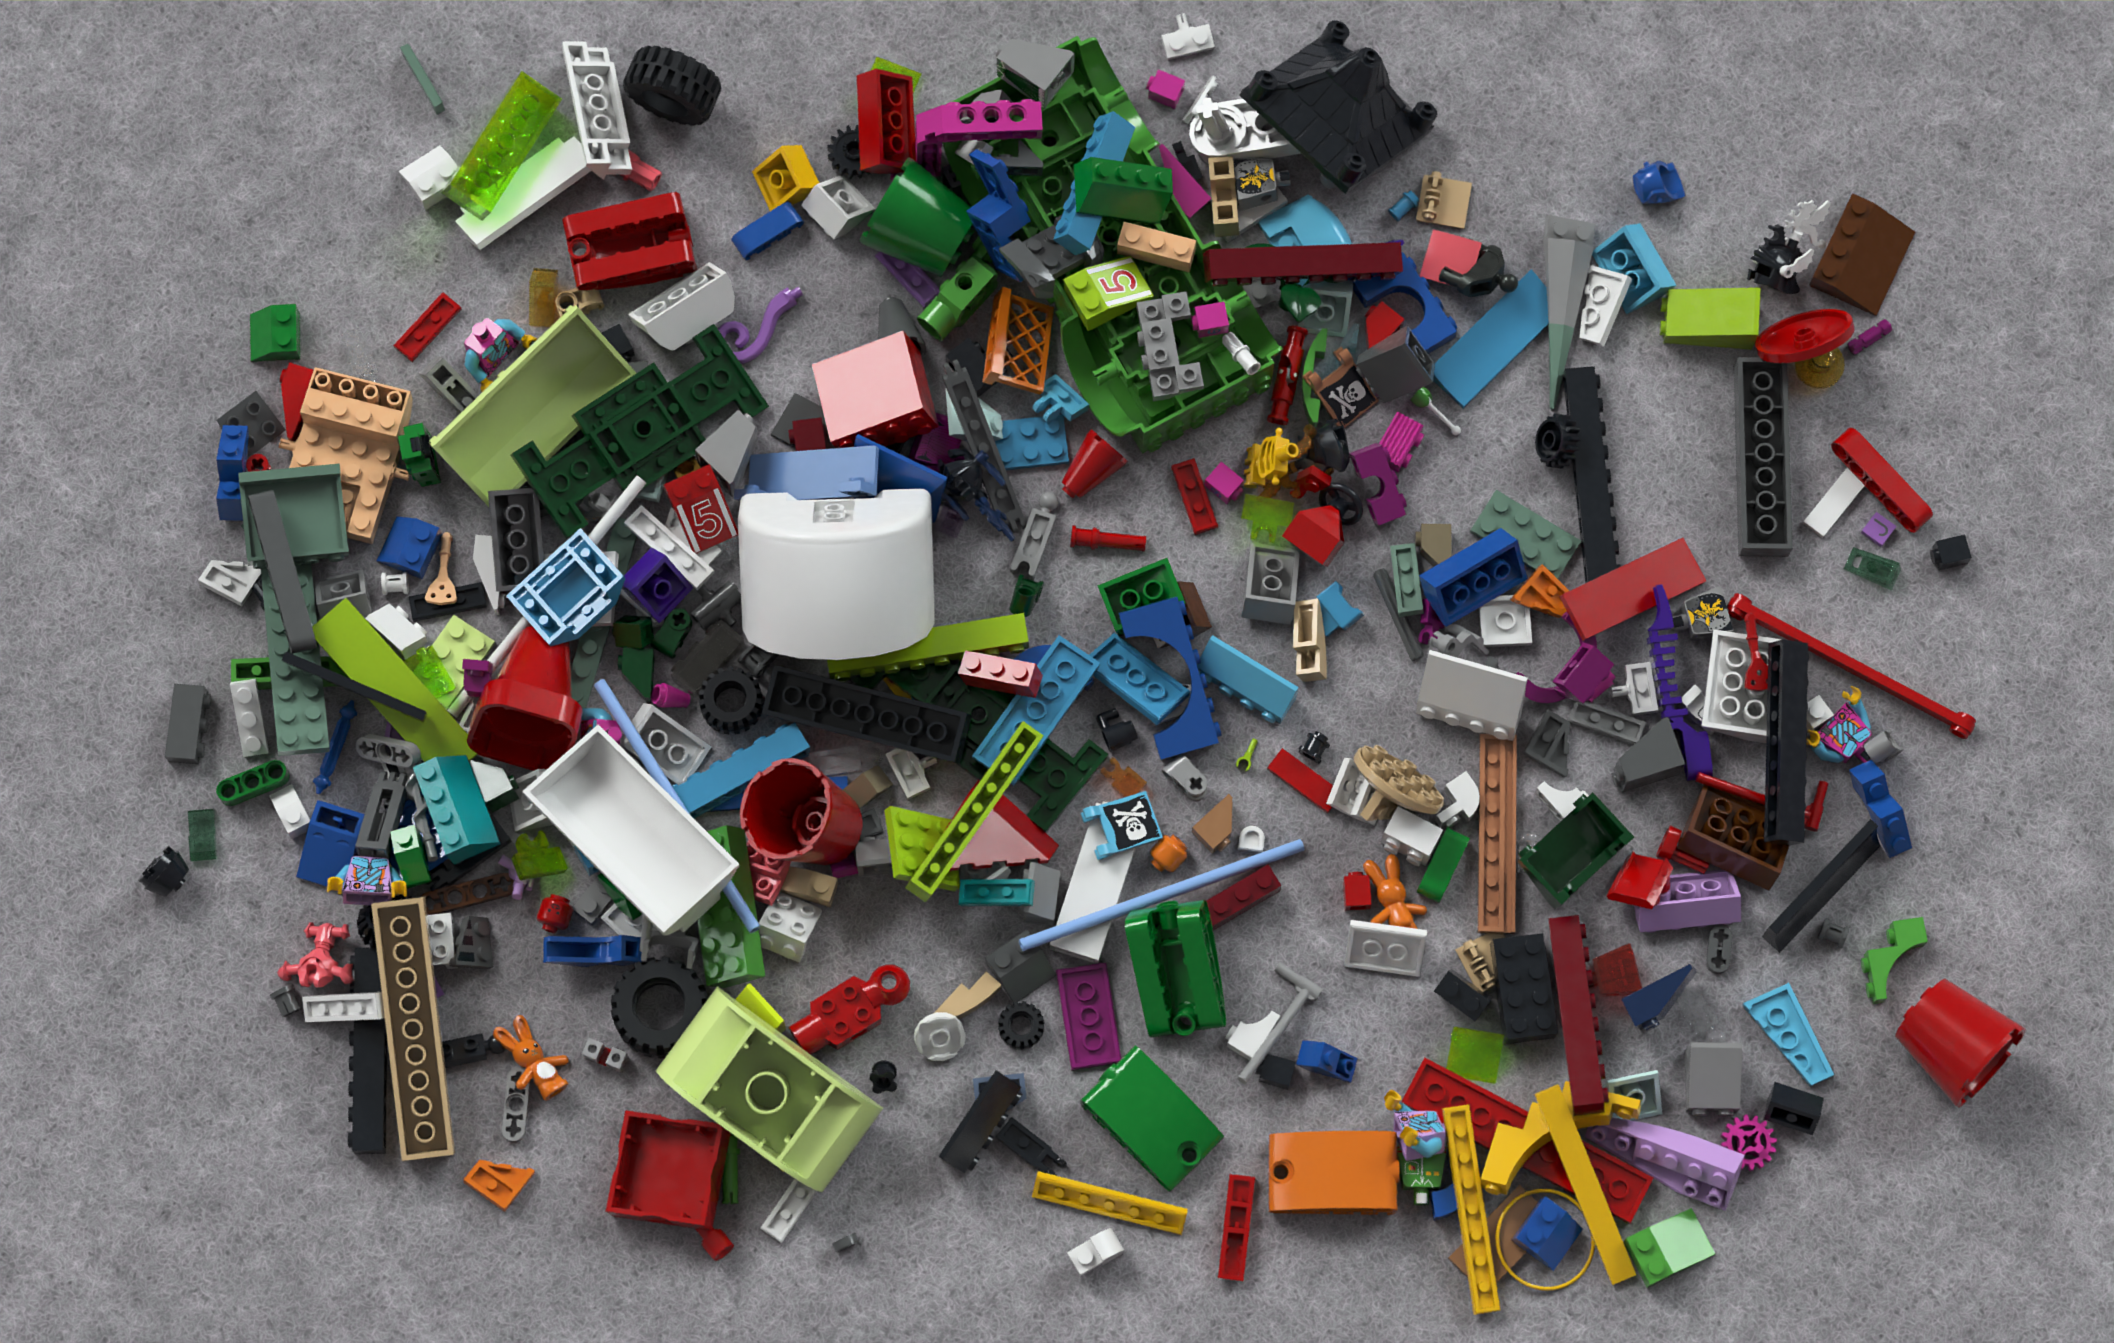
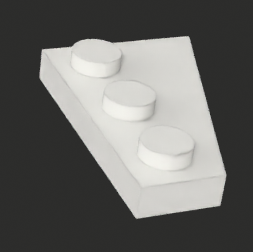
(1603, 301)

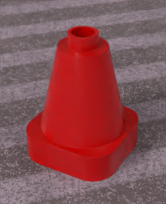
(529, 708)

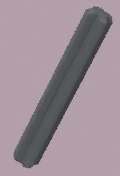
(1402, 623)

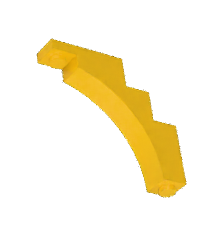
(1515, 1145)

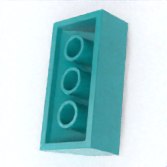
(456, 806)

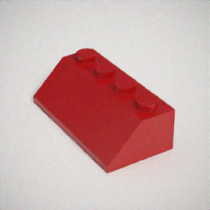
(885, 121)

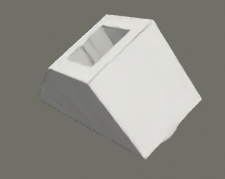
(485, 565)

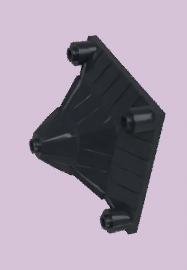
(1339, 108)

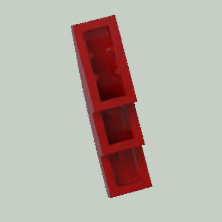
(1236, 1227)

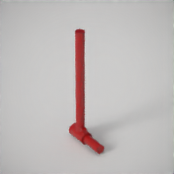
(1812, 813)

